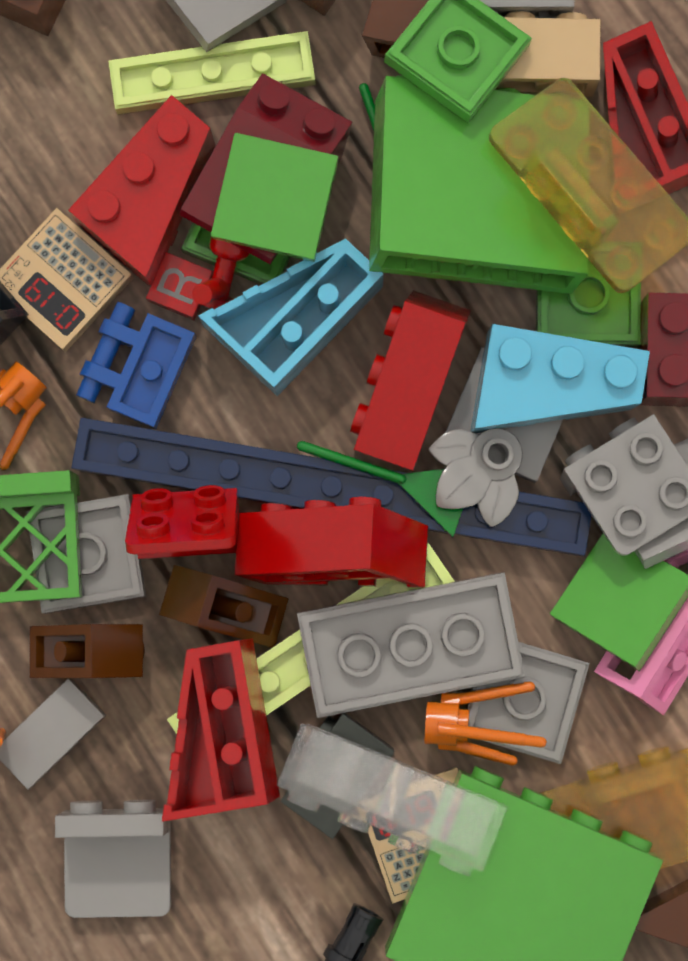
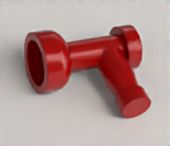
(216, 290)

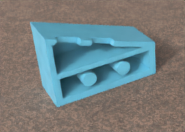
(295, 315)
(553, 377)

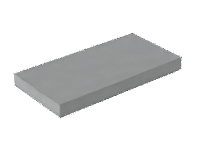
(410, 644)

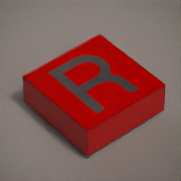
(175, 283)

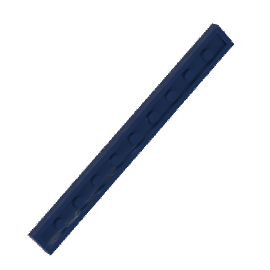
(297, 478)

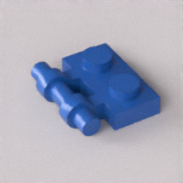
(149, 372)

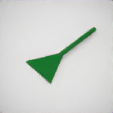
(418, 485)

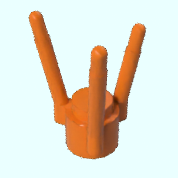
(18, 391)
(450, 725)

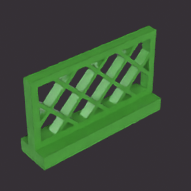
(38, 492)

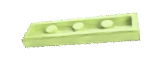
(204, 76)

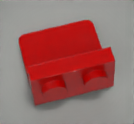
(183, 522)

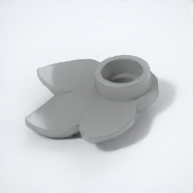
(473, 477)

